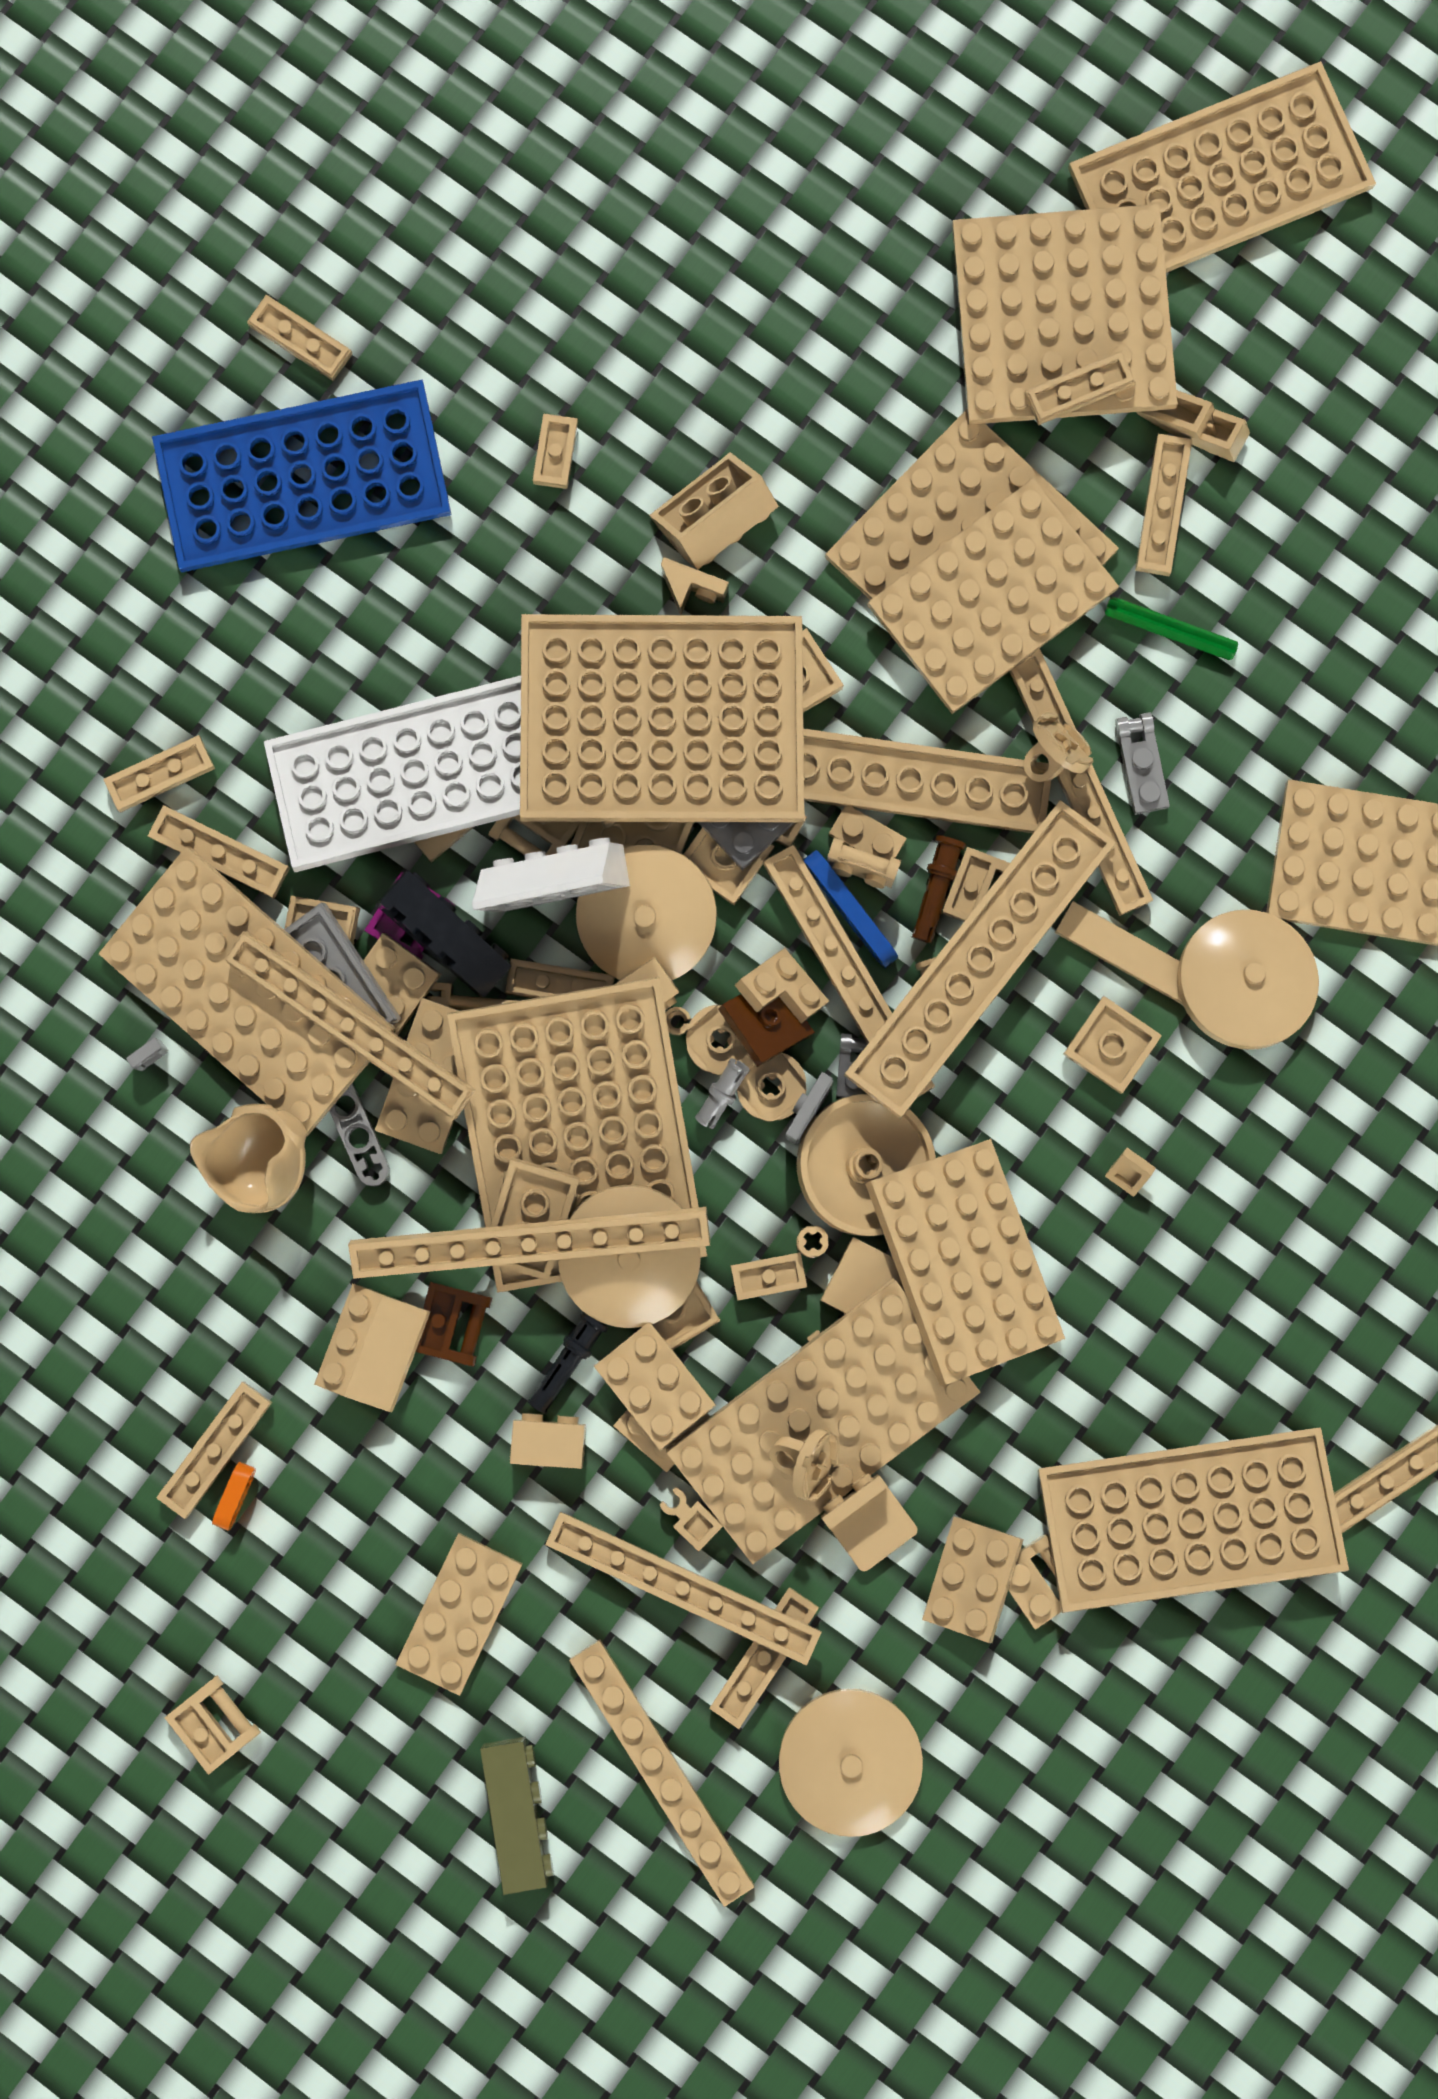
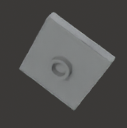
(807, 1107)

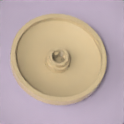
(661, 915)
(1248, 979)
(851, 1146)
(635, 1286)
(850, 1762)

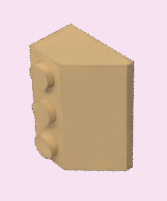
(715, 510)
(372, 1348)

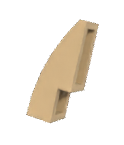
(1201, 422)

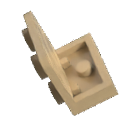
(869, 1521)

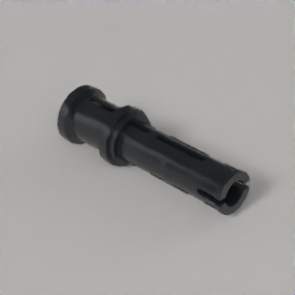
(576, 1348)

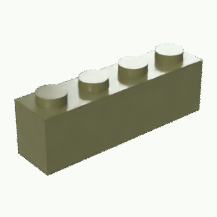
(515, 1815)

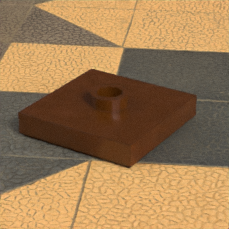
(766, 1031)

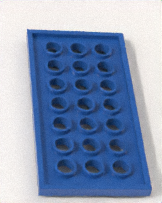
(275, 428)

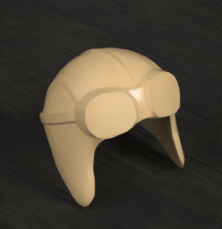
(253, 1157)

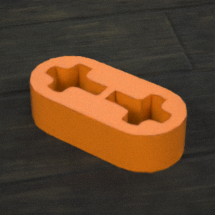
(233, 1496)

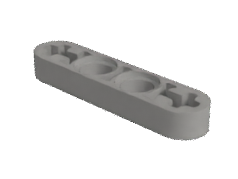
(356, 1120)

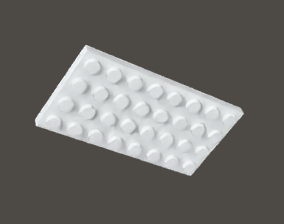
(399, 774)

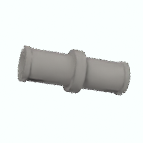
(722, 1093)

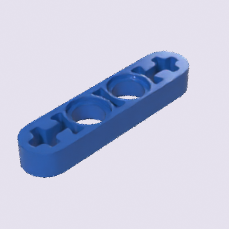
(850, 909)

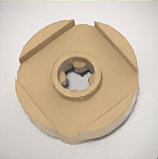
(700, 1040)
(771, 1106)

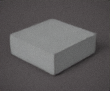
(147, 1054)

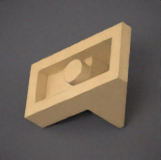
(684, 579)

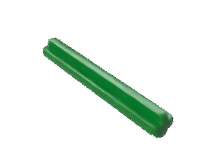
(1171, 628)

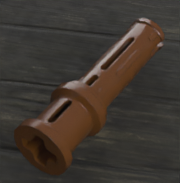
(941, 873)

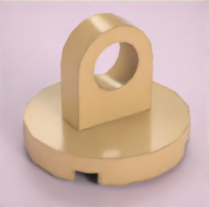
(1060, 745)
(809, 1462)

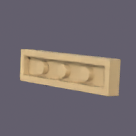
(1163, 505)
(220, 851)
(214, 1450)
(758, 1666)

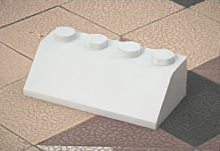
(551, 877)

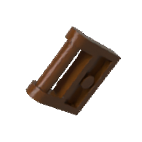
(444, 1308)

